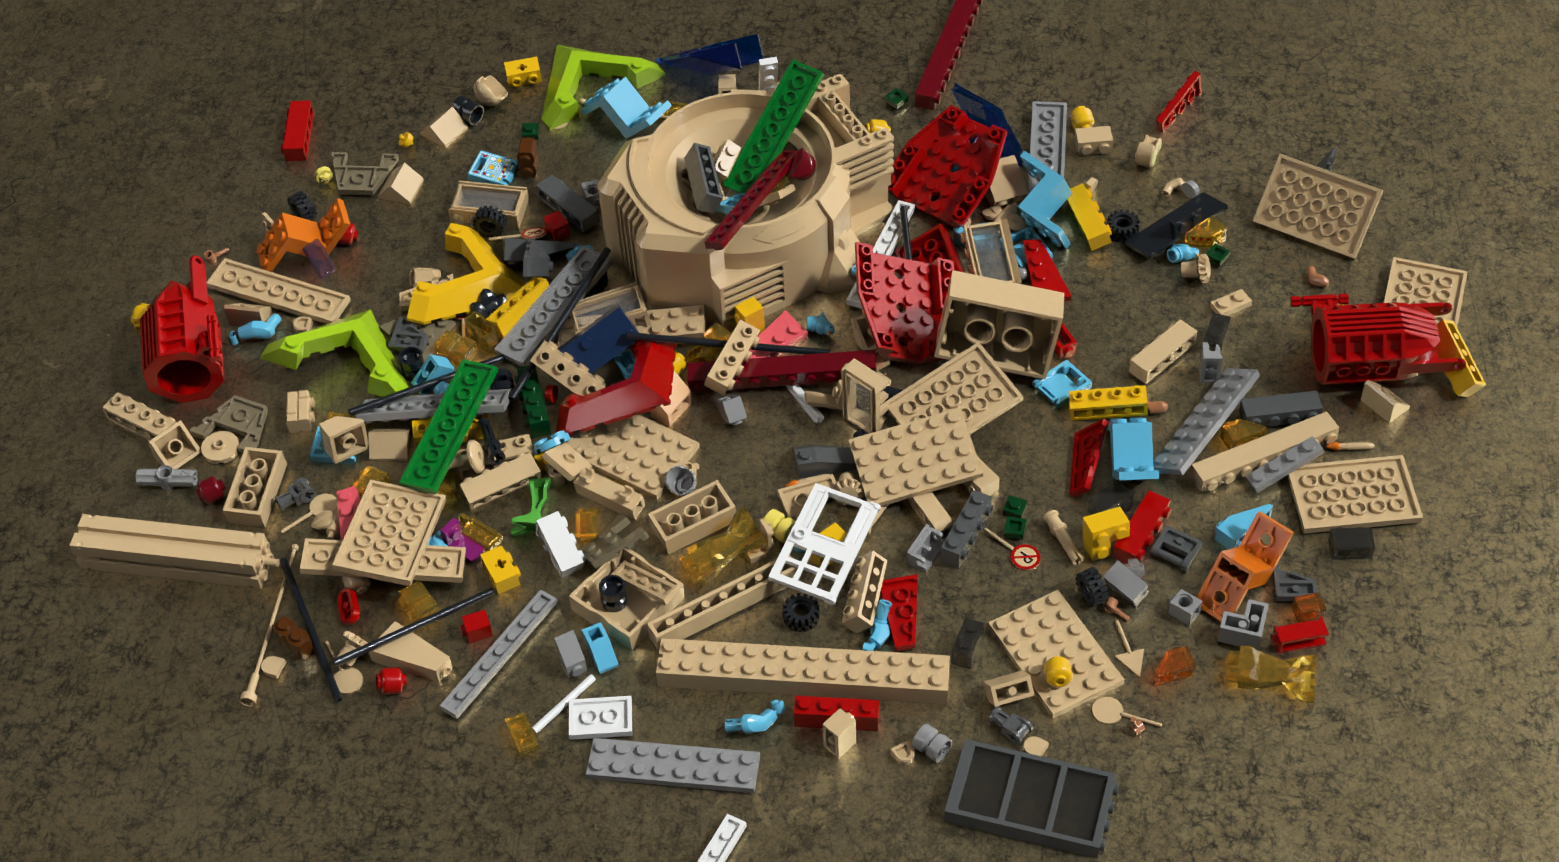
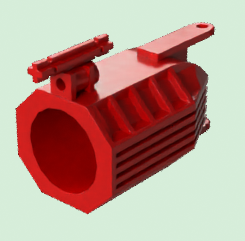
(1374, 339)
(182, 340)

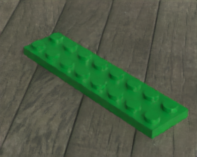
(774, 125)
(448, 426)

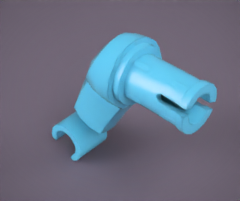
(256, 330)
(880, 630)
(756, 723)

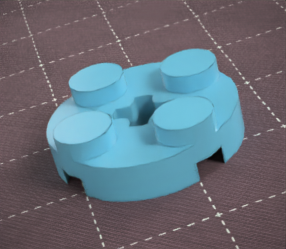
(545, 444)

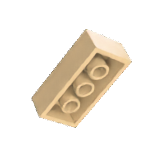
(255, 487)
(692, 517)

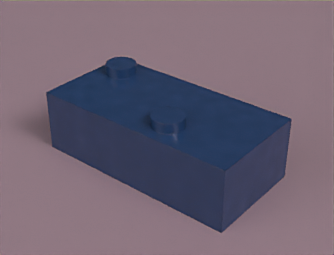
(601, 339)

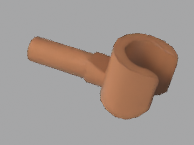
(212, 257)
(1111, 607)
(1136, 725)

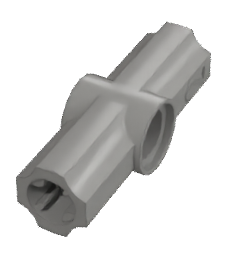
(166, 477)

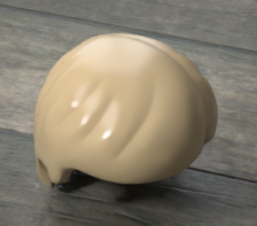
(489, 91)

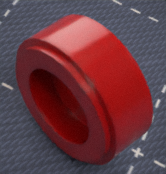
(551, 393)

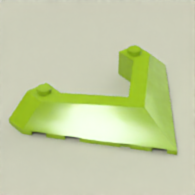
(568, 69)
(358, 331)

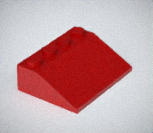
(932, 245)

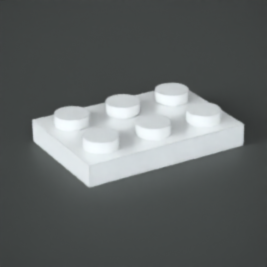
(600, 717)

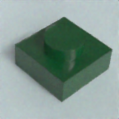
(896, 98)
(530, 130)
(1218, 254)
(1015, 507)
(1015, 527)

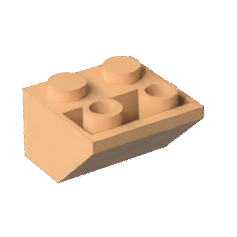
(680, 401)

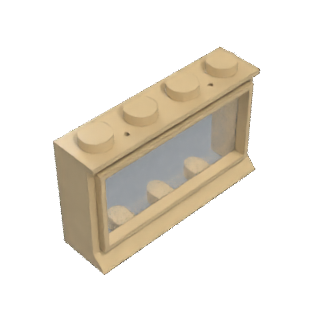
(473, 195)
(991, 251)
(593, 307)
(862, 397)

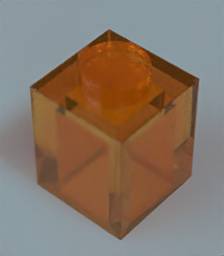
(1308, 607)

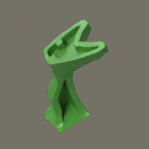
(527, 523)

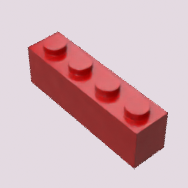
(298, 131)
(1143, 525)
(814, 711)

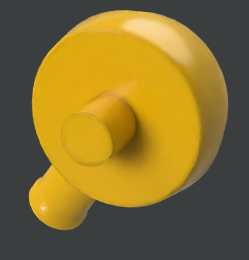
(405, 140)

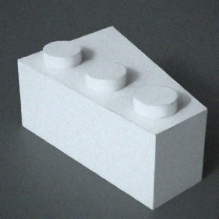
(560, 544)

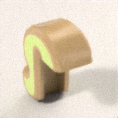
(1147, 151)

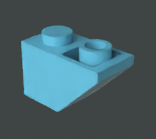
(599, 647)

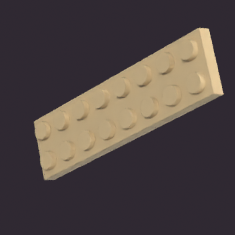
(278, 291)
(677, 321)
(437, 564)

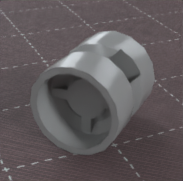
(932, 743)

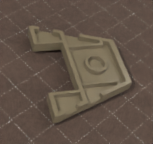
(361, 179)
(433, 330)
(236, 416)
(607, 543)

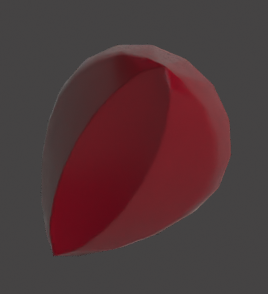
(802, 166)

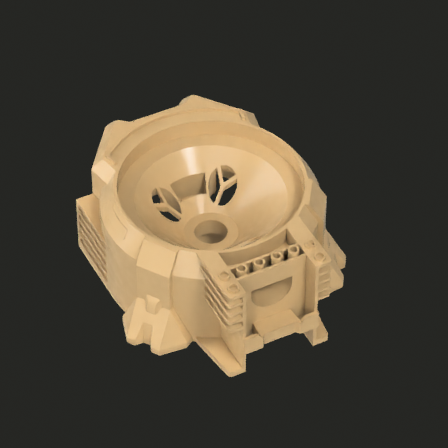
(809, 233)

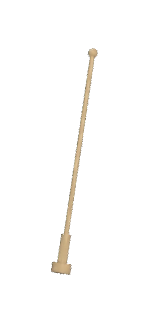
(249, 698)

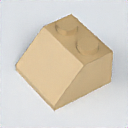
(343, 437)

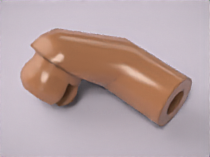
(1316, 279)
(1156, 407)

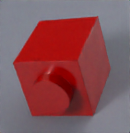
(557, 226)
(476, 626)

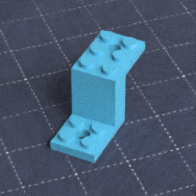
(625, 107)
(1044, 200)
(1131, 449)

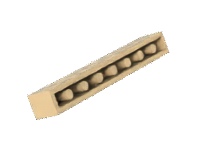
(1252, 455)
(717, 604)

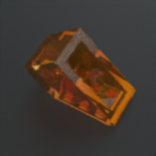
(1175, 666)

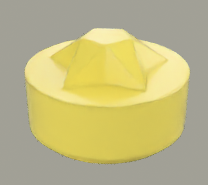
(323, 175)

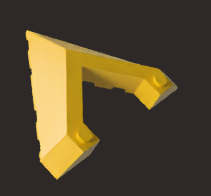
(456, 295)

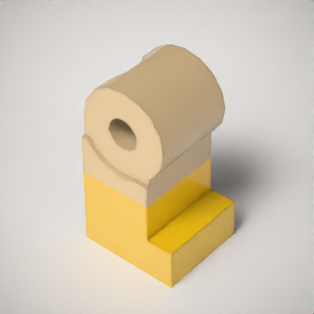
(556, 478)

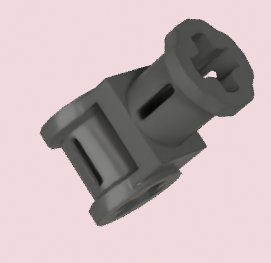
(296, 494)
(1012, 726)

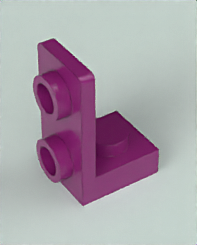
(453, 537)

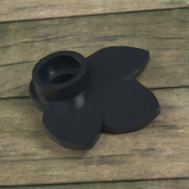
(488, 303)

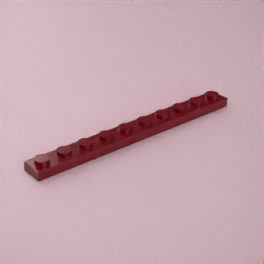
(750, 201)

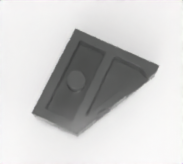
(407, 335)
(1291, 585)

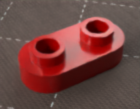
(348, 606)

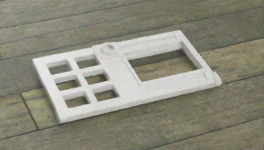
(831, 549)

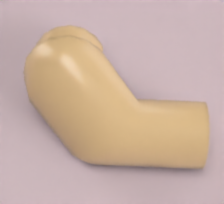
(1178, 182)

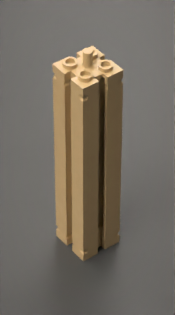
(172, 551)

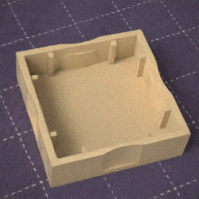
(629, 624)

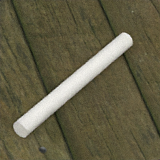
(563, 704)

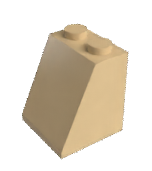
(1007, 184)

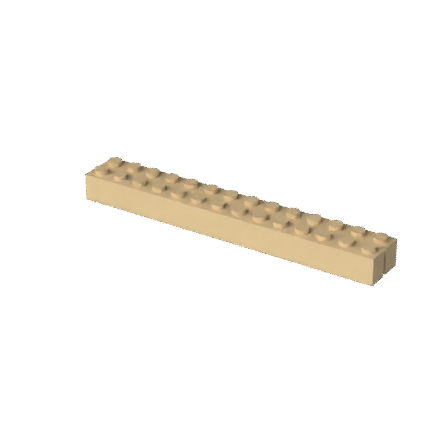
(803, 671)

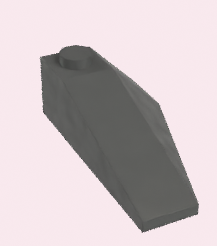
(822, 459)

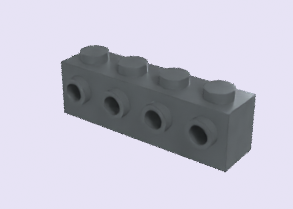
(703, 178)
(568, 202)
(1281, 408)
(966, 529)

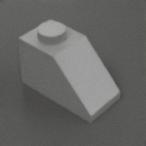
(731, 409)
(570, 654)

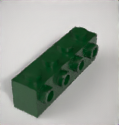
(533, 405)

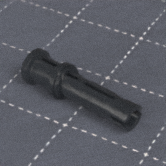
(492, 446)

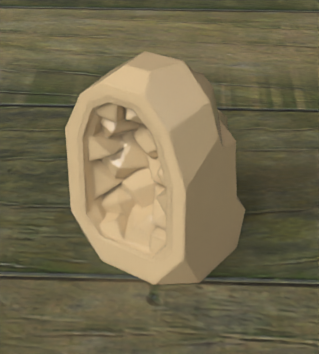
(424, 275)

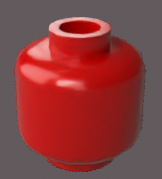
(349, 236)
(390, 681)

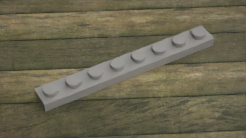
(498, 654)

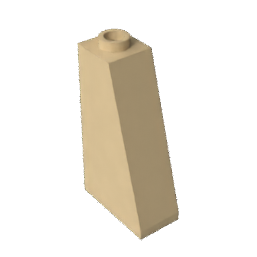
(412, 656)

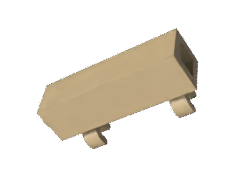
(609, 493)

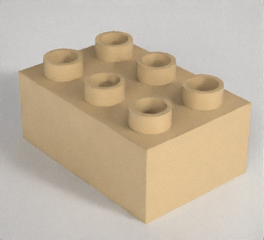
(1009, 320)

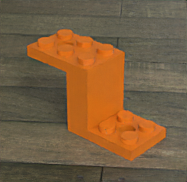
(294, 233)
(1244, 566)

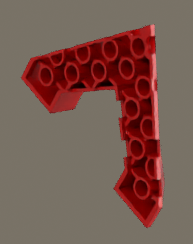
(639, 394)

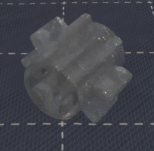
(1136, 567)

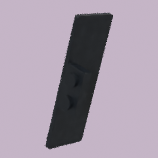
(1175, 225)

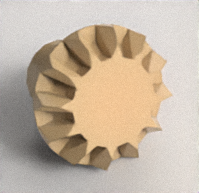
(1197, 268)
(849, 485)
(352, 643)

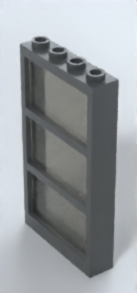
(1031, 798)

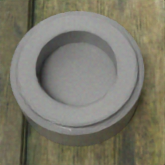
(1190, 189)

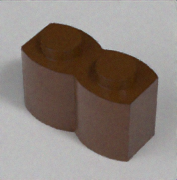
(528, 157)
(293, 638)

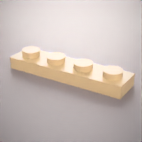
(646, 582)

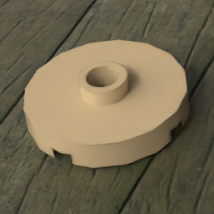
(220, 447)

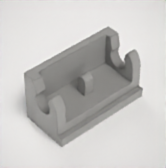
(1210, 364)
(925, 548)
(1126, 583)

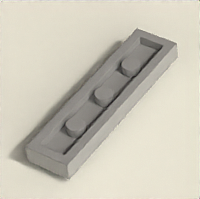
(1284, 464)

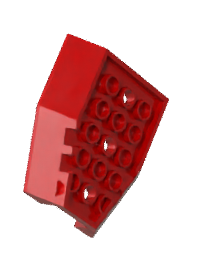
(927, 162)
(919, 294)

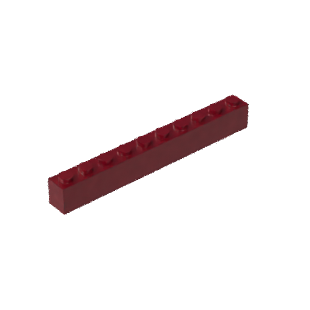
(945, 53)
(784, 370)

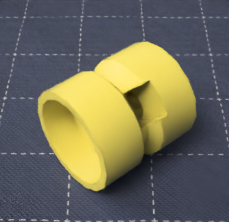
(780, 525)

